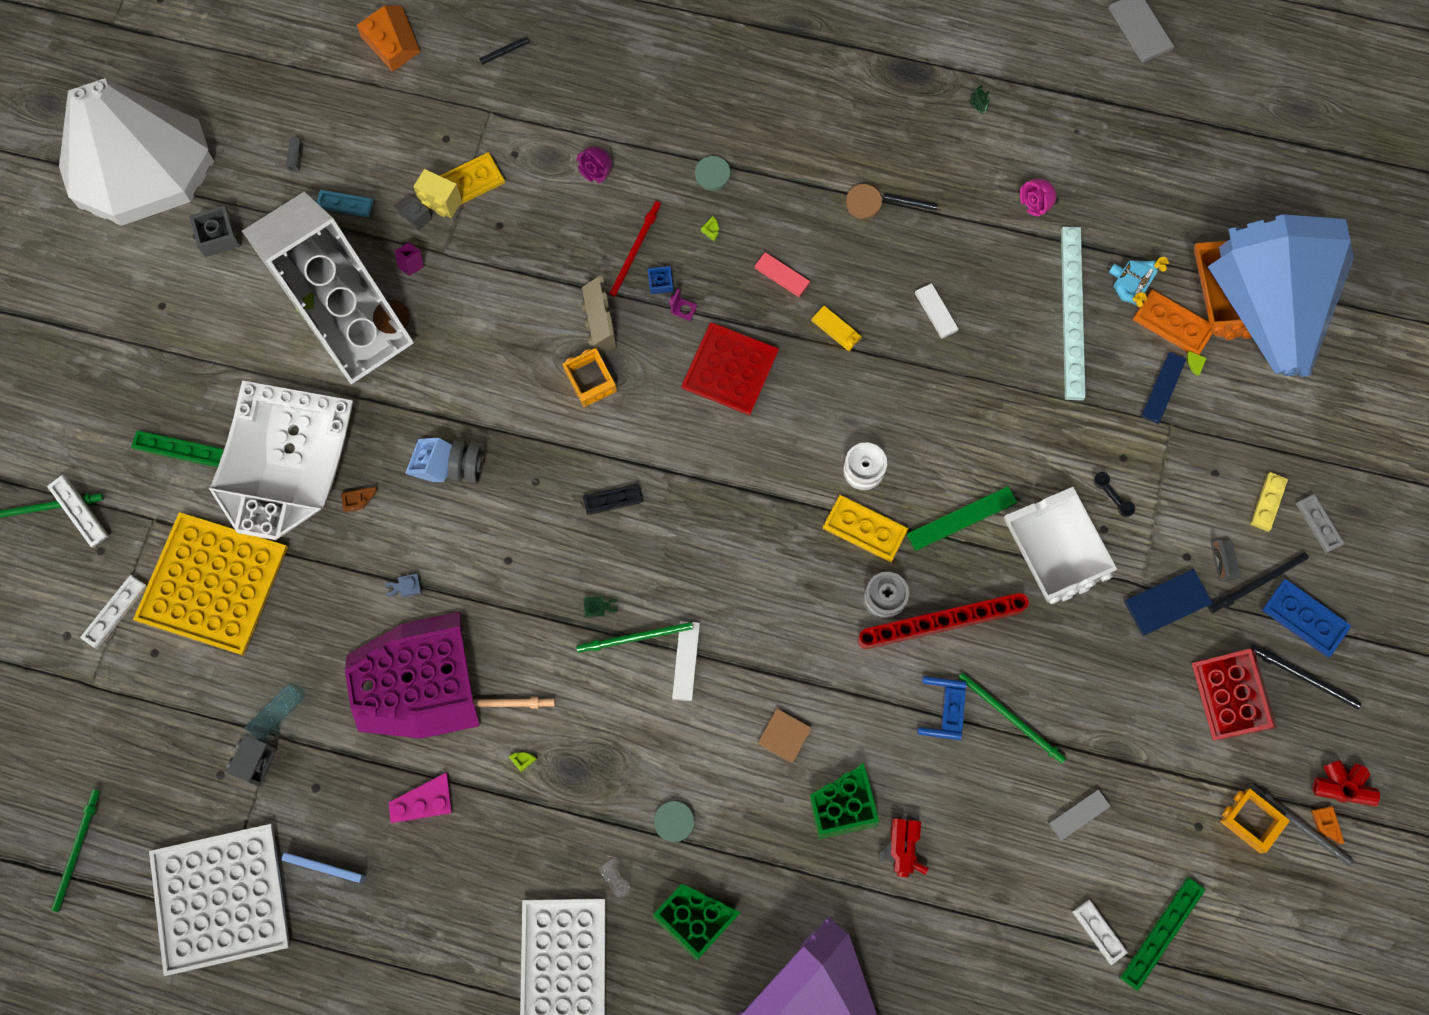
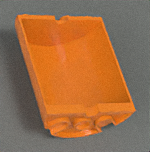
(1221, 314)

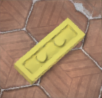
(1269, 501)

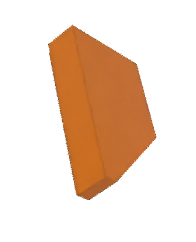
(1327, 824)

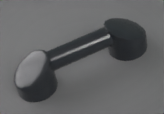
(1125, 508)

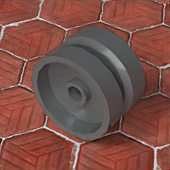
(466, 461)

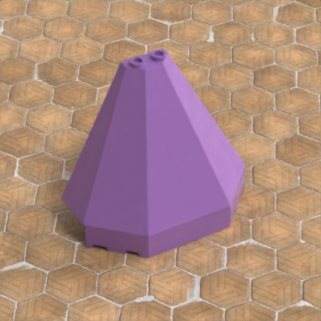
(818, 979)

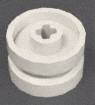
(865, 466)

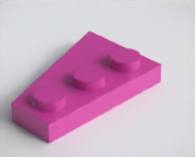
(423, 802)

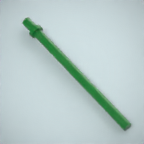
(88, 499)
(1052, 751)

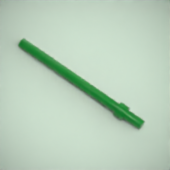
(597, 644)
(88, 811)

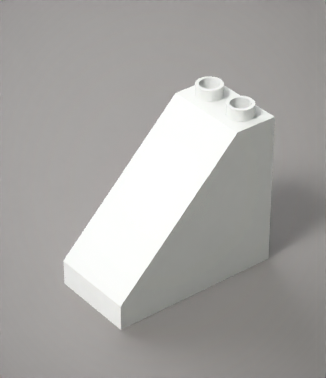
(312, 255)

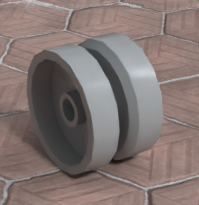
(894, 587)

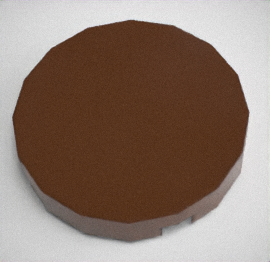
(381, 318)

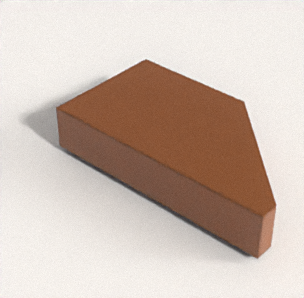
(357, 499)

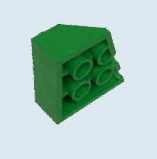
(844, 805)
(694, 919)

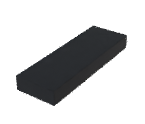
(612, 499)

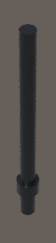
(1228, 600)
(1269, 657)

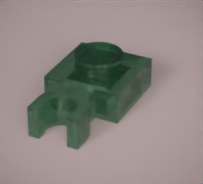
(979, 100)
(596, 606)

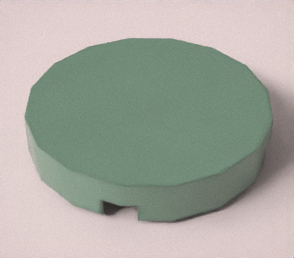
(712, 173)
(674, 821)

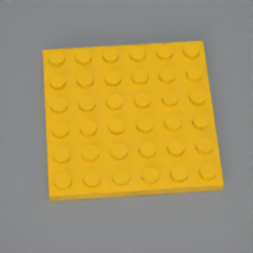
(210, 584)

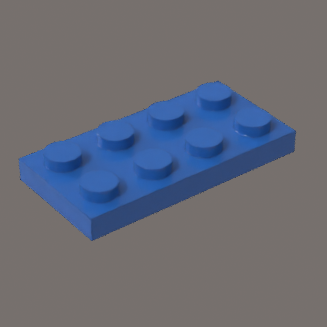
(1306, 618)

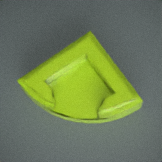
(711, 229)
(309, 301)
(1195, 362)
(522, 760)

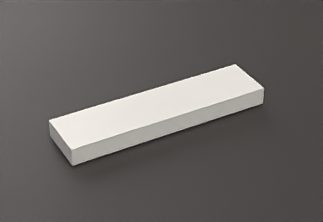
(78, 511)
(113, 612)
(685, 663)

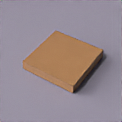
(784, 736)

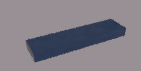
(1163, 388)

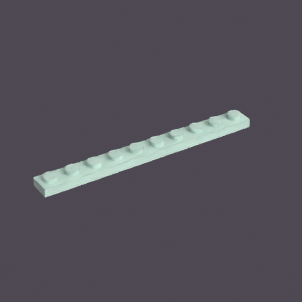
(1072, 313)

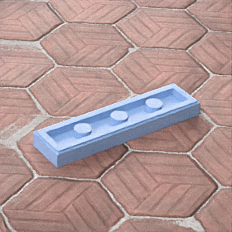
(332, 870)

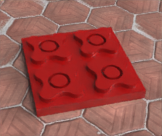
(730, 368)

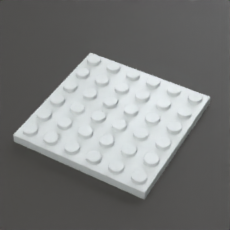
(218, 899)

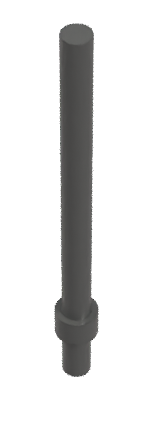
(1303, 827)

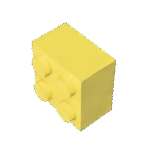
(437, 193)

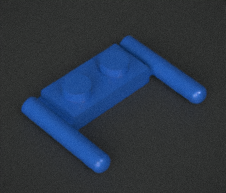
(952, 708)

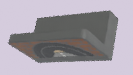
(1225, 560)

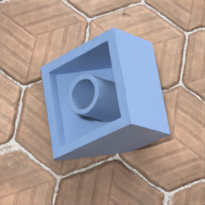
(430, 460)

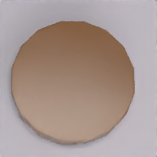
(863, 201)

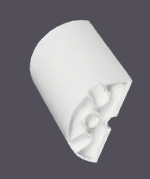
(1060, 546)

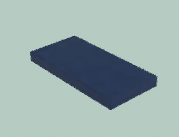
(1168, 602)

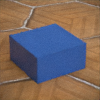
(660, 280)

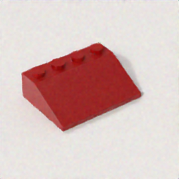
(1234, 695)

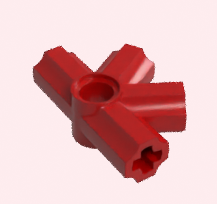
(1351, 781)

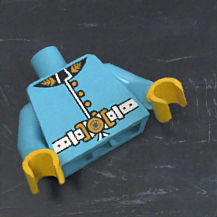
(1136, 278)

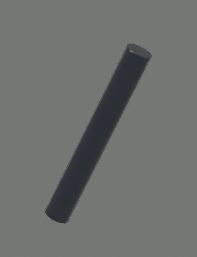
(504, 50)
(911, 202)

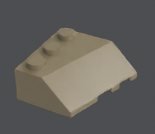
(598, 316)

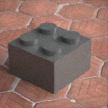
(214, 231)
(251, 760)

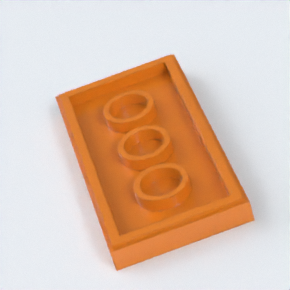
(1173, 323)

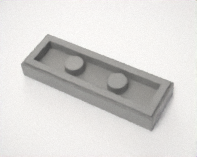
(1320, 523)
(1079, 815)

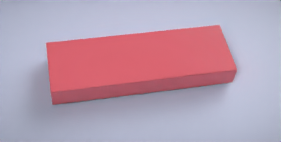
(782, 274)

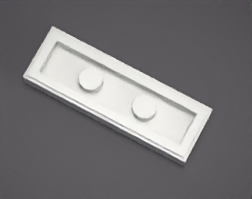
(936, 311)
(1099, 932)

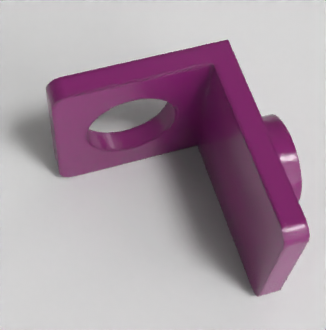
(677, 302)

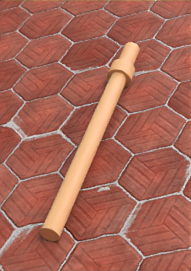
(533, 702)

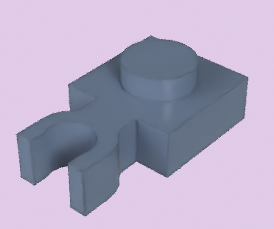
(407, 585)

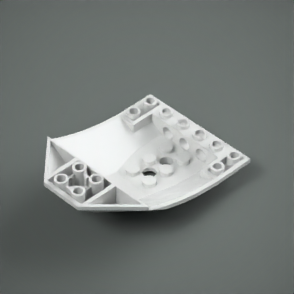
(260, 483)

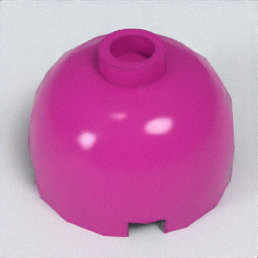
(1038, 196)

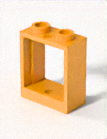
(594, 394)
(1271, 833)

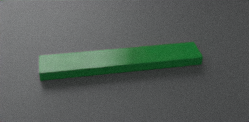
(177, 449)
(961, 519)
(1162, 934)

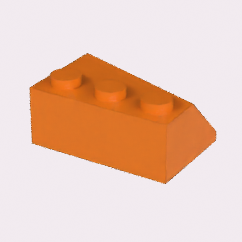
(389, 36)

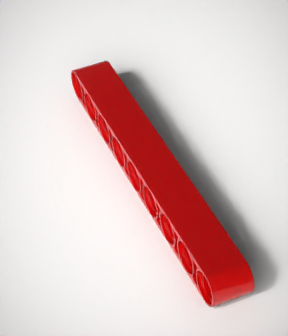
(950, 615)

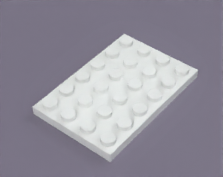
(563, 957)

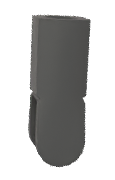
(294, 154)

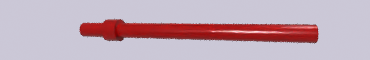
(650, 218)

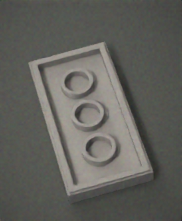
(1141, 28)

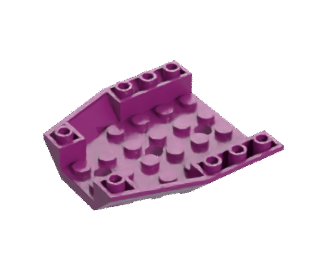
(432, 700)

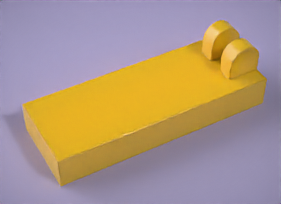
(836, 328)

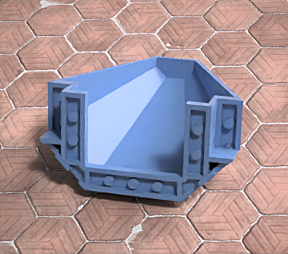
(1286, 284)

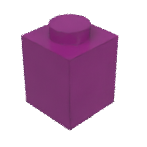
(408, 259)

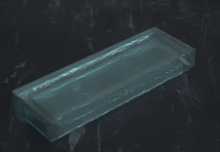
(274, 712)

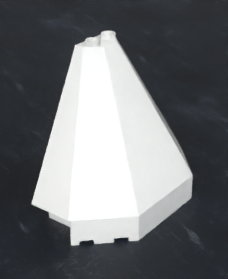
(129, 153)

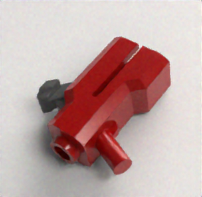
(902, 847)

